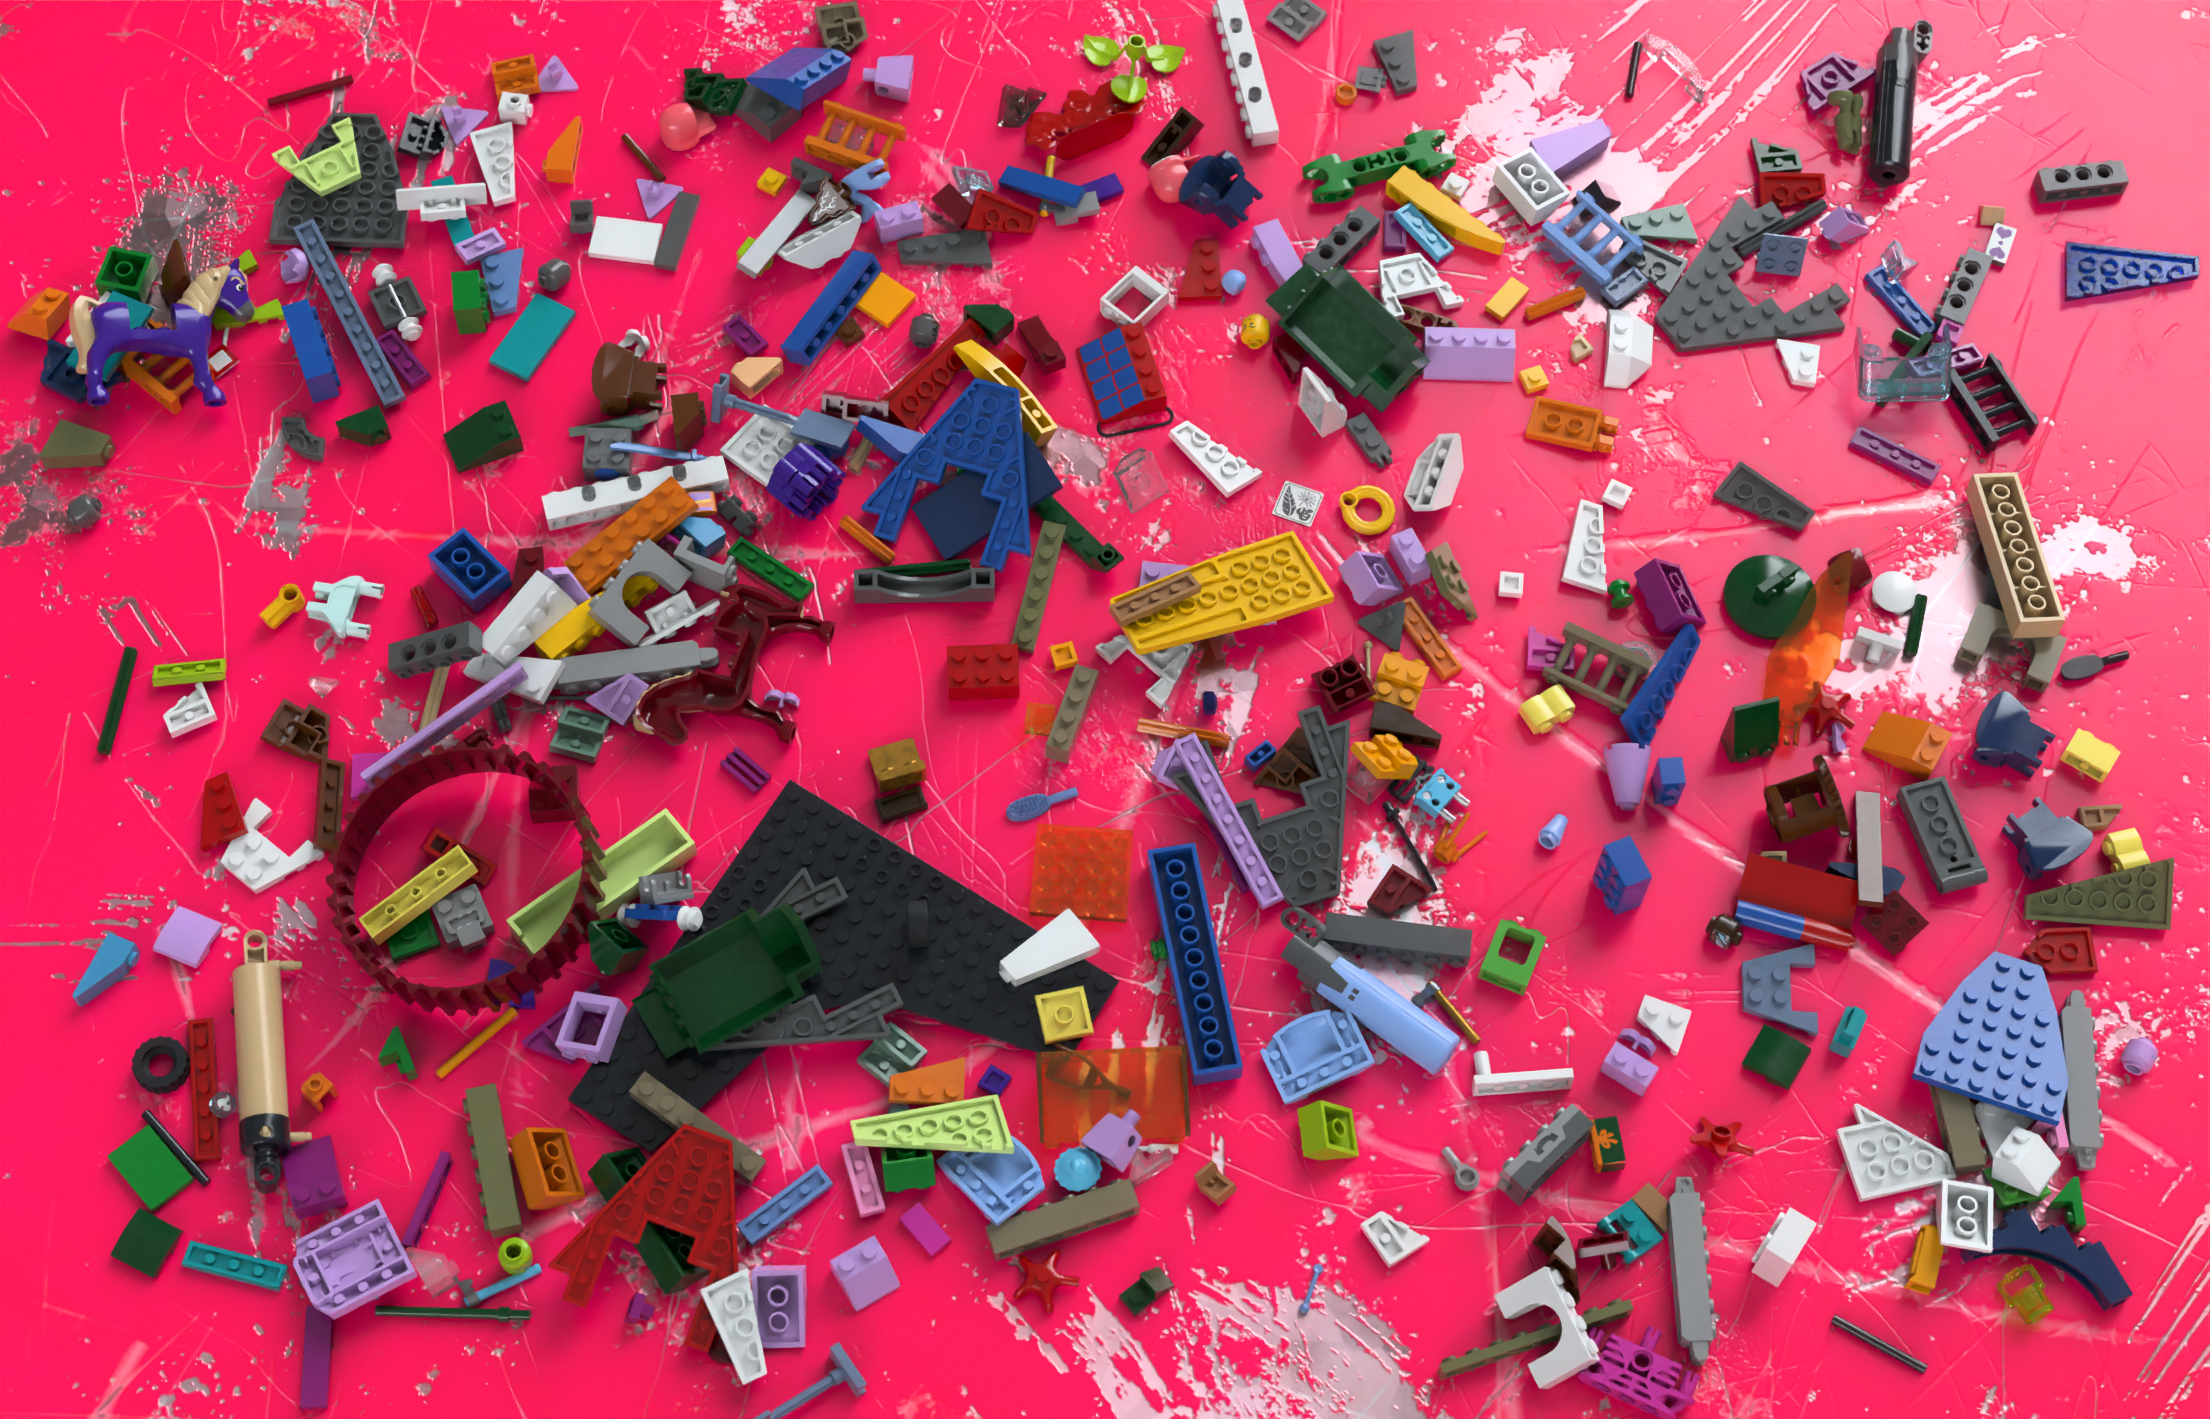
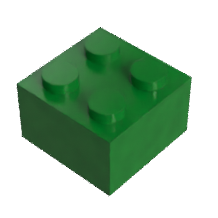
(127, 273)
(470, 302)

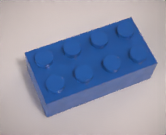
(312, 350)

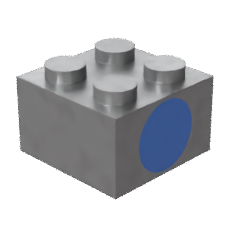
(600, 461)

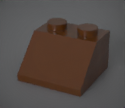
(688, 419)

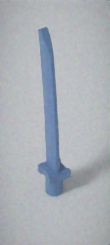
(657, 451)

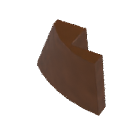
(299, 731)
(1289, 765)
(1557, 1246)

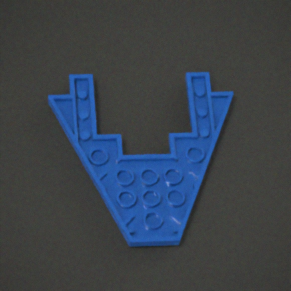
(977, 435)

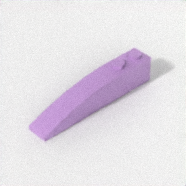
(1275, 251)

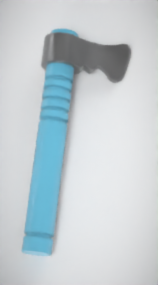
(473, 1298)

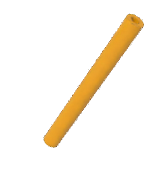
(476, 1042)

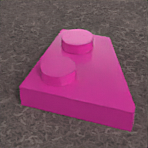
(1544, 652)

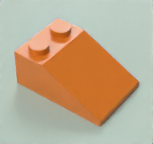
(1907, 743)

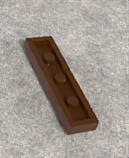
(328, 804)

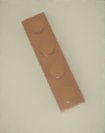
(1154, 599)

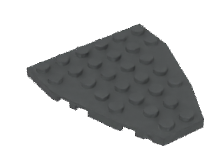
(357, 213)

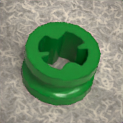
(1158, 949)

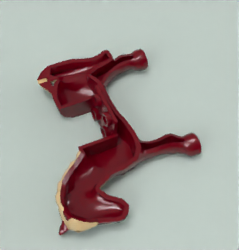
(751, 625)

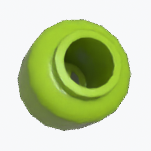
(515, 1256)

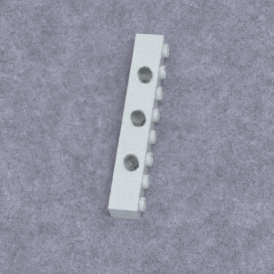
(1246, 72)
(619, 495)

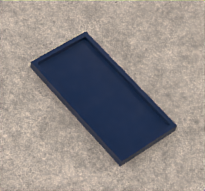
(961, 517)

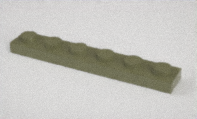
(1038, 586)

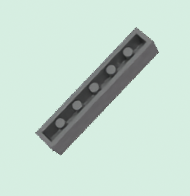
(1398, 939)

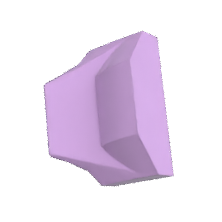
(1167, 764)

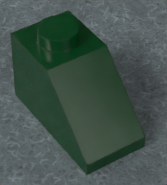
(992, 319)
(365, 427)

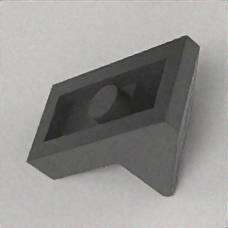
(808, 174)

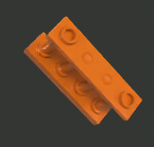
(846, 157)
(155, 385)

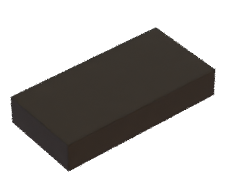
(901, 804)

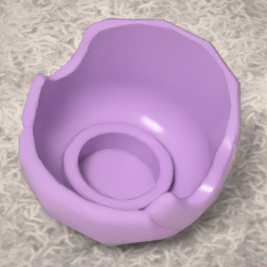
(295, 267)

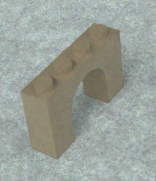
(1991, 623)

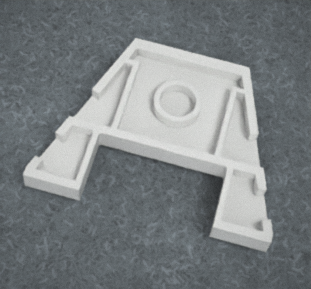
(1410, 277)
(1165, 663)
(258, 860)

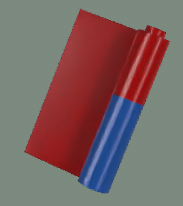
(1797, 903)

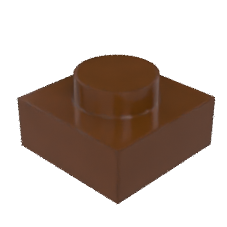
(850, 332)

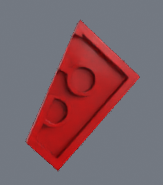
(1790, 188)
(999, 215)
(1203, 273)
(221, 813)

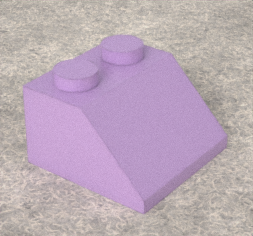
(1369, 578)
(865, 1273)

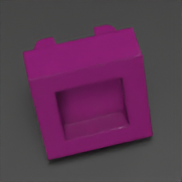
(638, 1309)

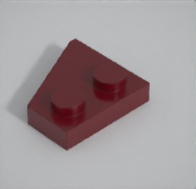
(1397, 891)

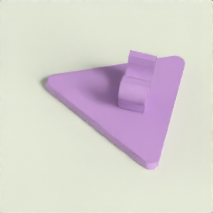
(556, 77)
(462, 121)
(656, 195)

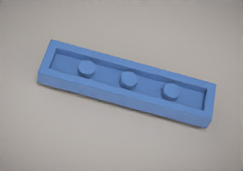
(784, 1205)

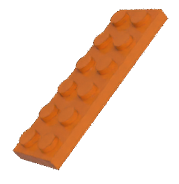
(649, 518)

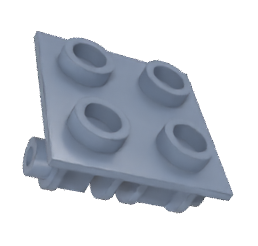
(1781, 254)

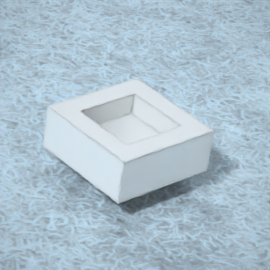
(1455, 186)
(1617, 494)
(1510, 584)

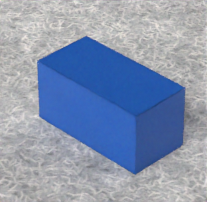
(1260, 756)

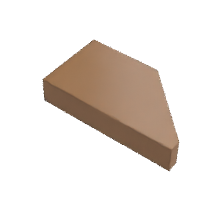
(2097, 817)
(1653, 1206)

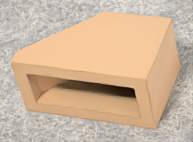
(755, 374)

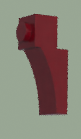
(1042, 345)
(852, 407)

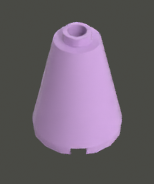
(1627, 772)

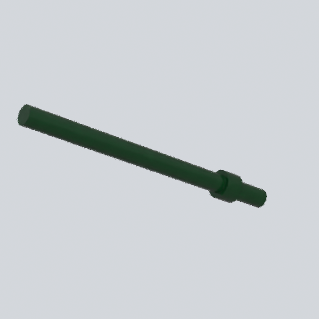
(503, 1314)

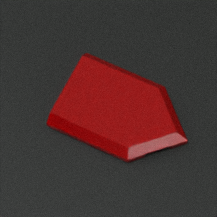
(2063, 951)

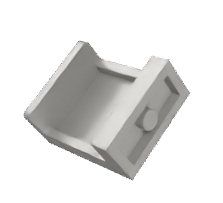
(705, 571)

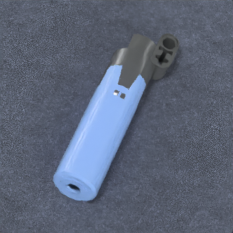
(1365, 996)

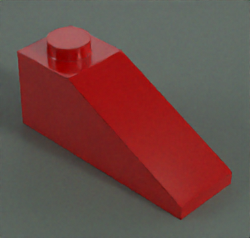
(439, 843)

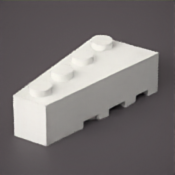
(526, 618)

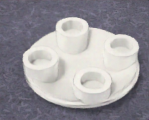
(1894, 592)

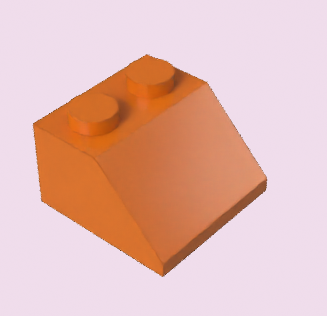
(42, 314)

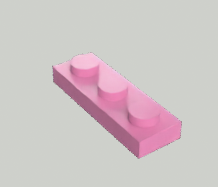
(862, 1179)

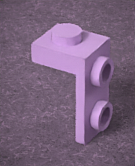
(568, 583)

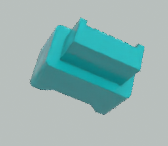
(1848, 1031)

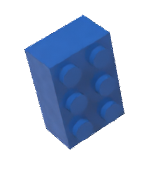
(470, 570)
(1622, 875)

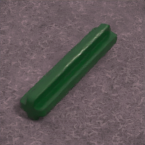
(1915, 625)

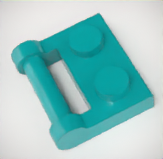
(1641, 1231)

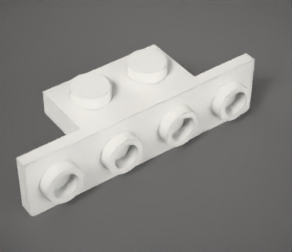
(441, 201)
(673, 614)

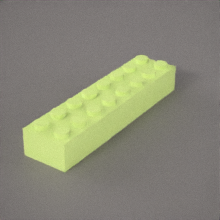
(650, 849)

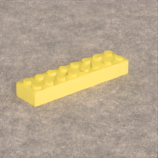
(418, 895)

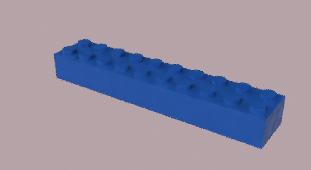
(1194, 964)

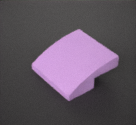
(187, 937)

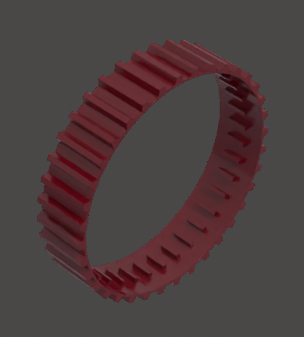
(388, 797)

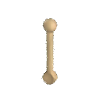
(1368, 645)

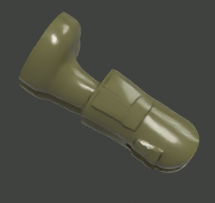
(1848, 122)

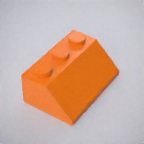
(546, 1167)

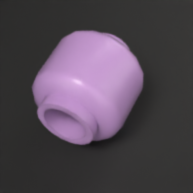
(2139, 1055)

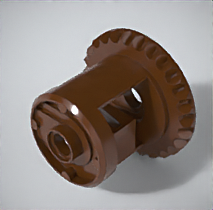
(1806, 810)

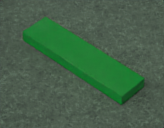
(771, 570)

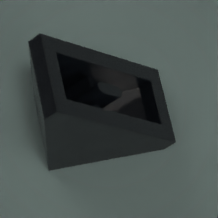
(1603, 195)

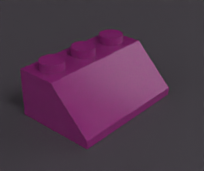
(1668, 596)

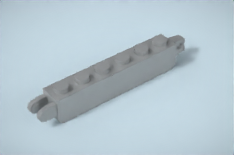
(647, 663)
(2082, 1093)
(1689, 1271)

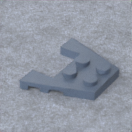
(1768, 988)

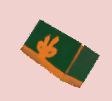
(1606, 1145)

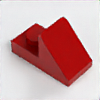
(1009, 358)

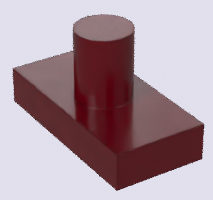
(1605, 1247)

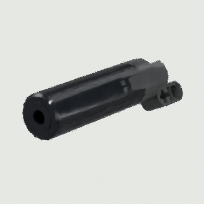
(1895, 102)

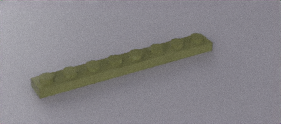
(1524, 1342)

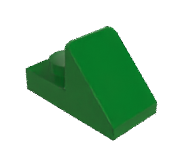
(396, 1051)
(2071, 1200)

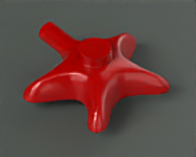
(1827, 709)
(1720, 1139)
(1043, 1279)

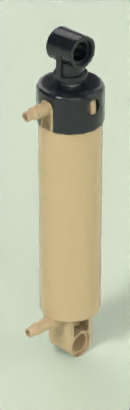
(262, 1061)

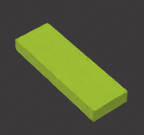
(189, 672)

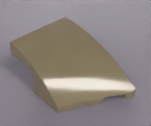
(841, 26)

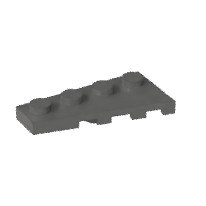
(950, 248)
(1759, 496)

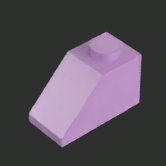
(1843, 225)

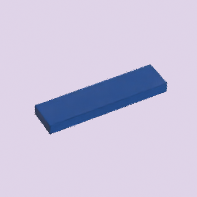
(1042, 186)
(1901, 303)

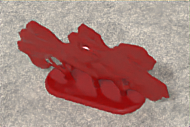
(1091, 114)

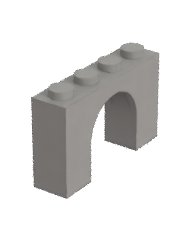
(610, 608)

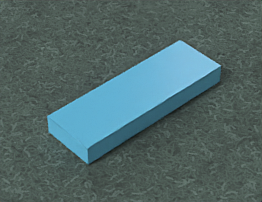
(1423, 232)

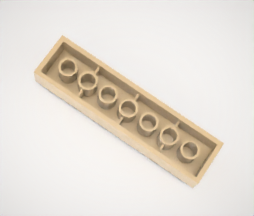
(2015, 555)

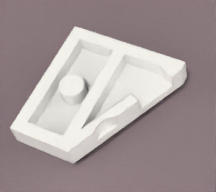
(1800, 361)

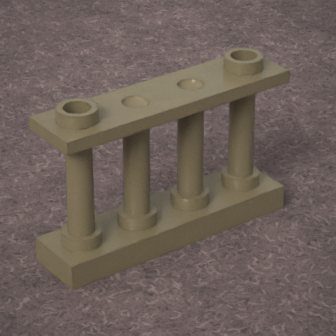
(1594, 645)

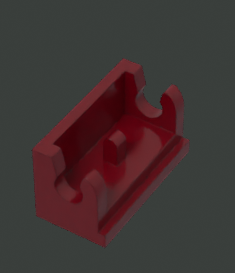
(953, 204)

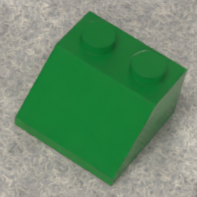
(907, 1168)

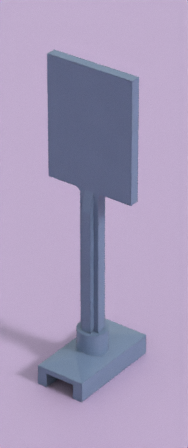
(808, 426)
(845, 1371)

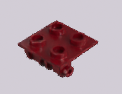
(1894, 923)

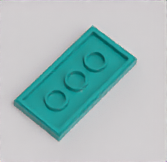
(138, 314)
(532, 337)

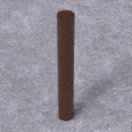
(639, 153)

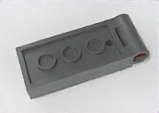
(1941, 835)

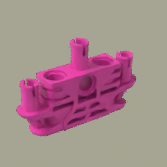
(1630, 1385)

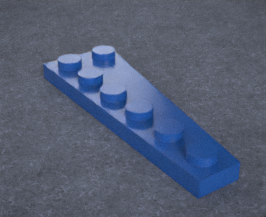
(1649, 702)

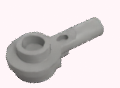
(1465, 1177)

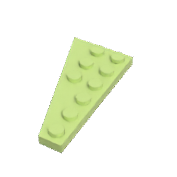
(953, 1126)

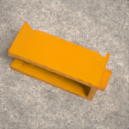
(1925, 1260)

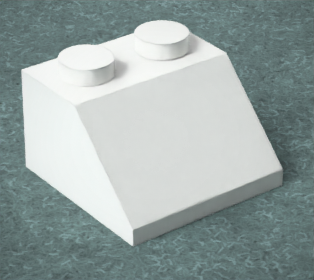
(2024, 1162)

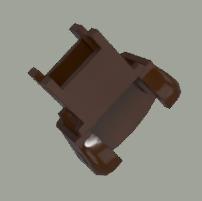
(621, 376)

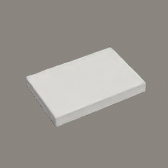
(625, 240)

